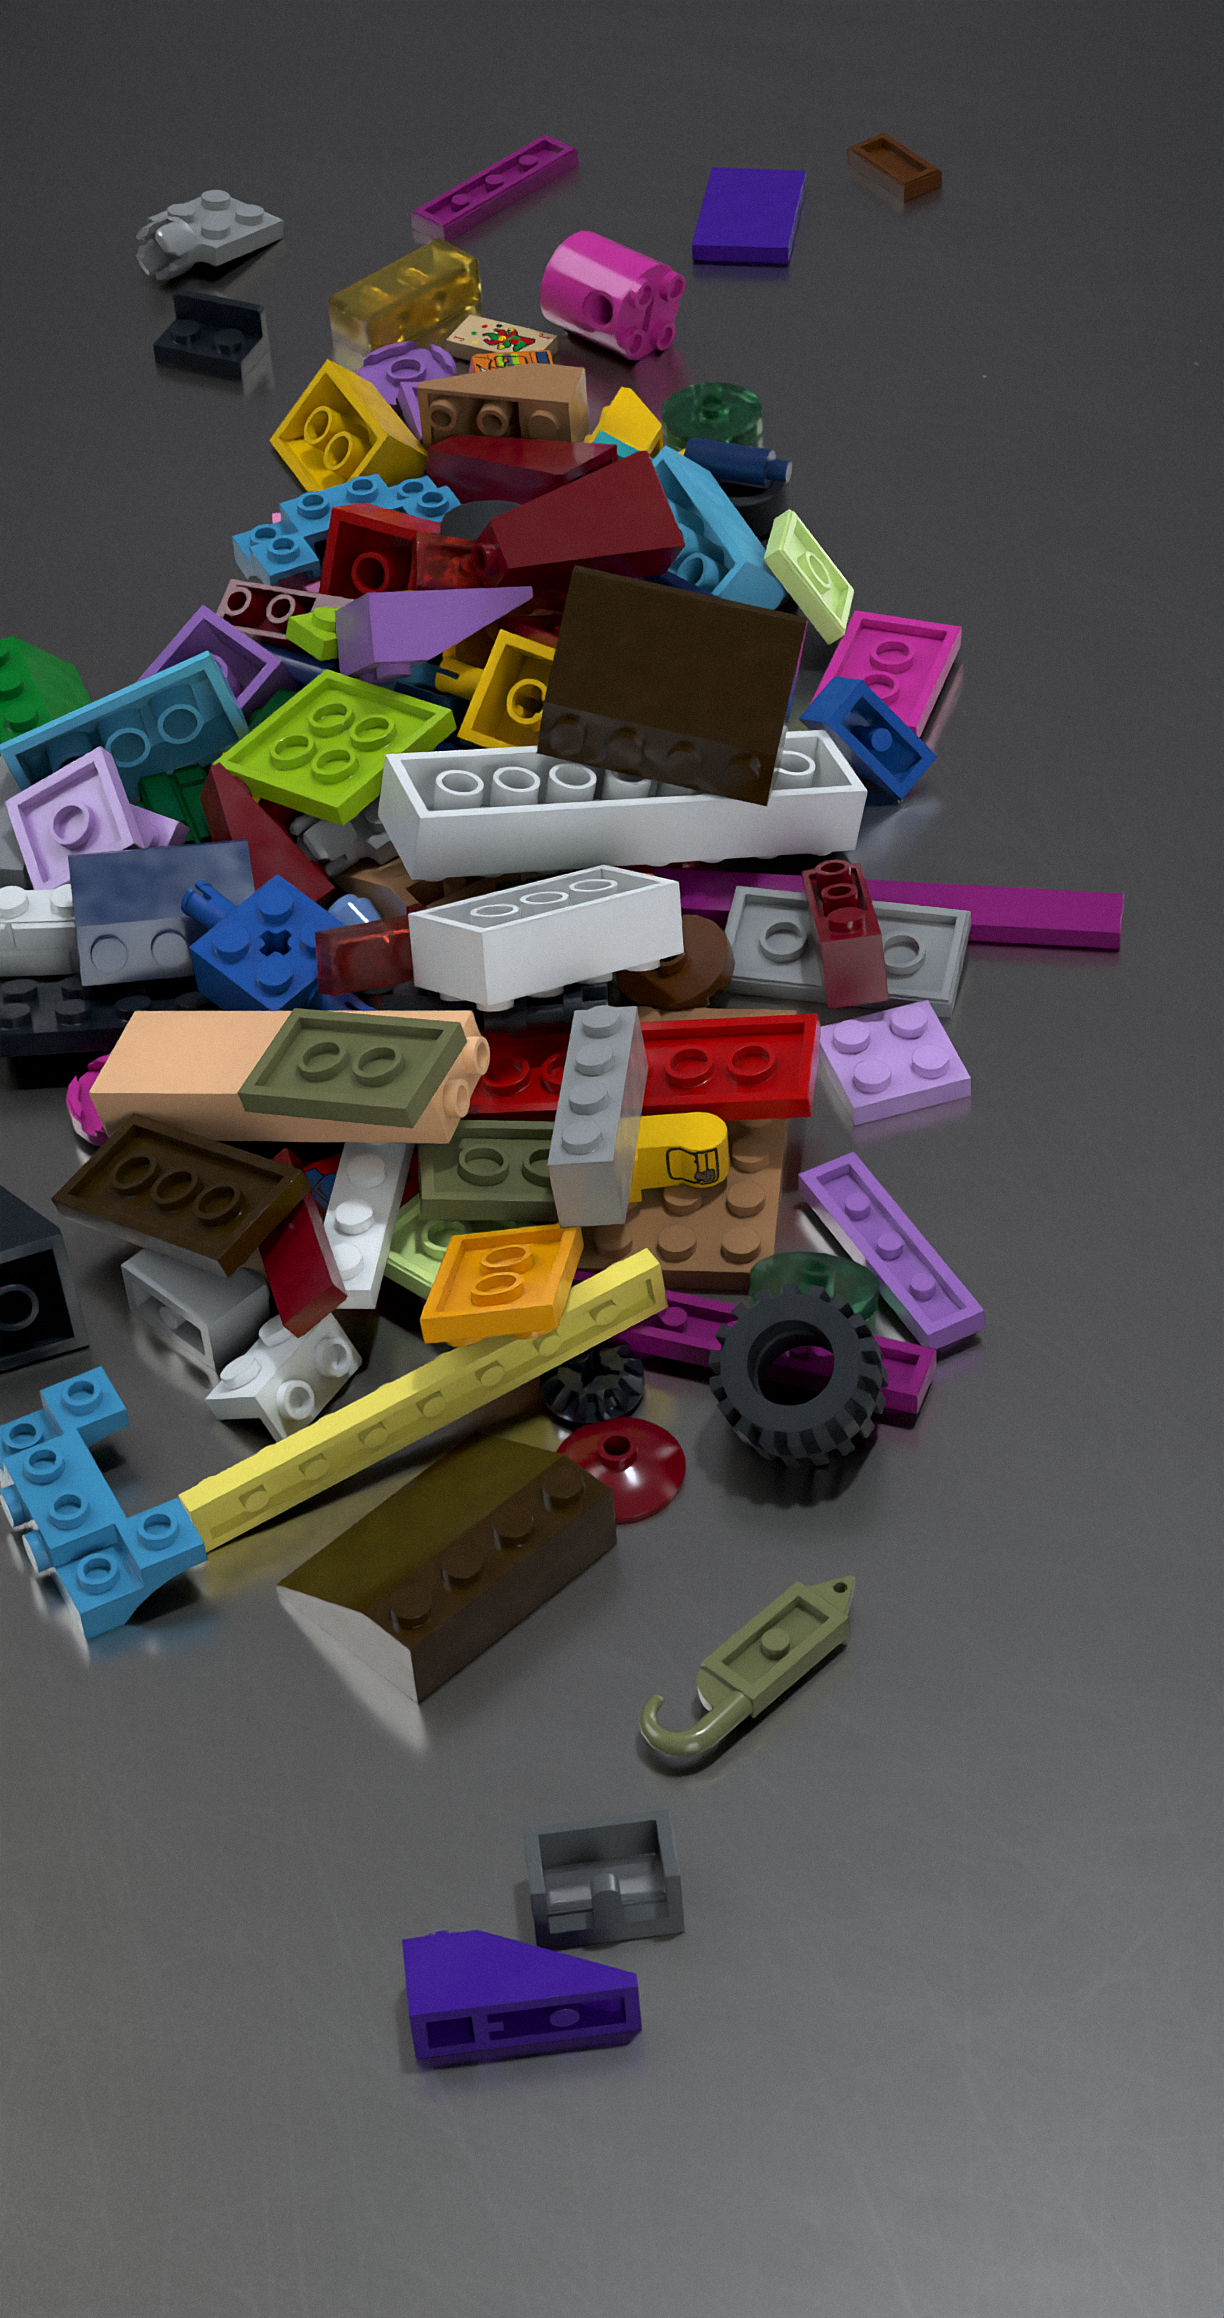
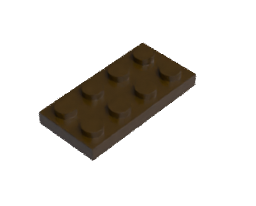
(181, 1194)

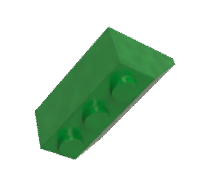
(35, 688)

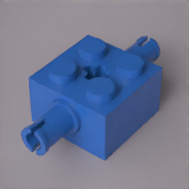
(262, 950)

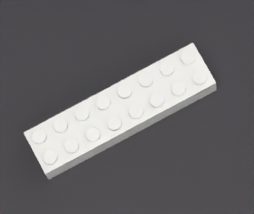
(546, 814)

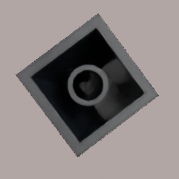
(36, 1288)

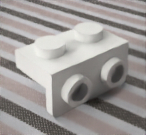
(286, 1376)

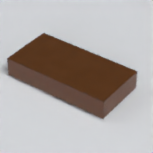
(894, 167)

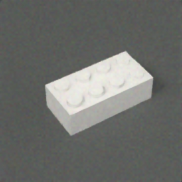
(546, 936)

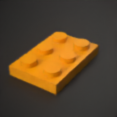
(502, 1284)

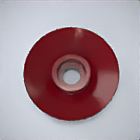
(633, 1459)

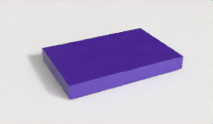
(749, 215)

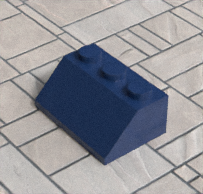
(132, 912)

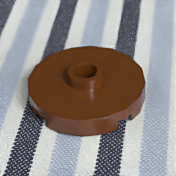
(685, 978)

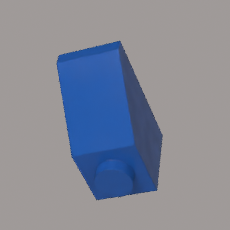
(869, 735)

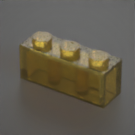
(405, 298)

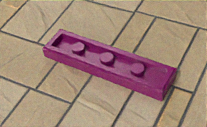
(494, 188)

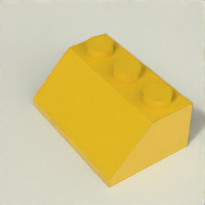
(346, 432)

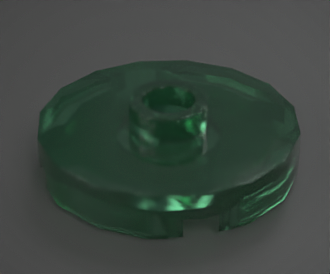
(713, 413)
(825, 1270)

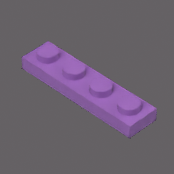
(887, 1243)

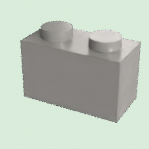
(198, 1308)

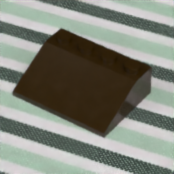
(672, 685)
(455, 1559)

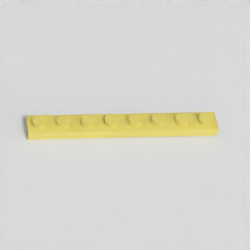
(418, 1405)

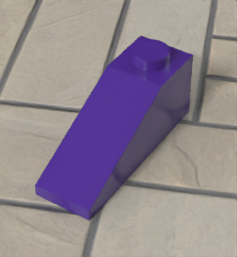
(500, 1993)

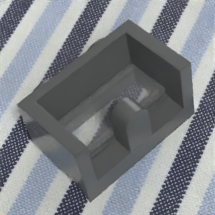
(604, 1880)

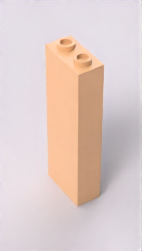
(193, 1063)

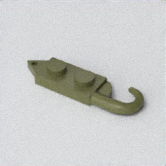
(758, 1663)

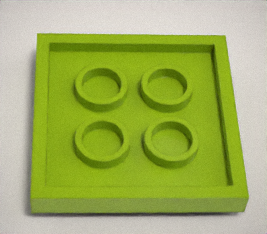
(331, 743)

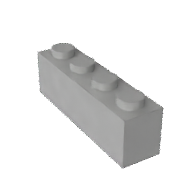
(598, 1117)

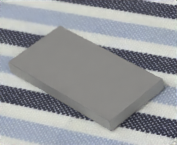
(779, 958)

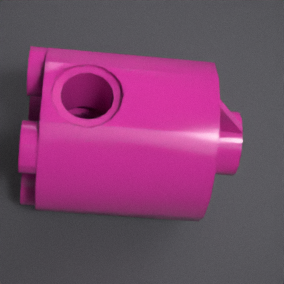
(611, 295)

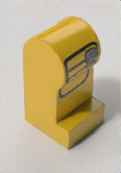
(678, 1151)

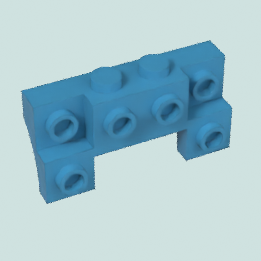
(300, 537)
(71, 1516)

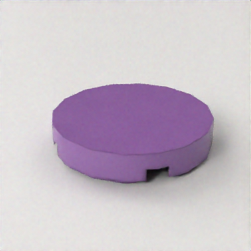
(404, 363)

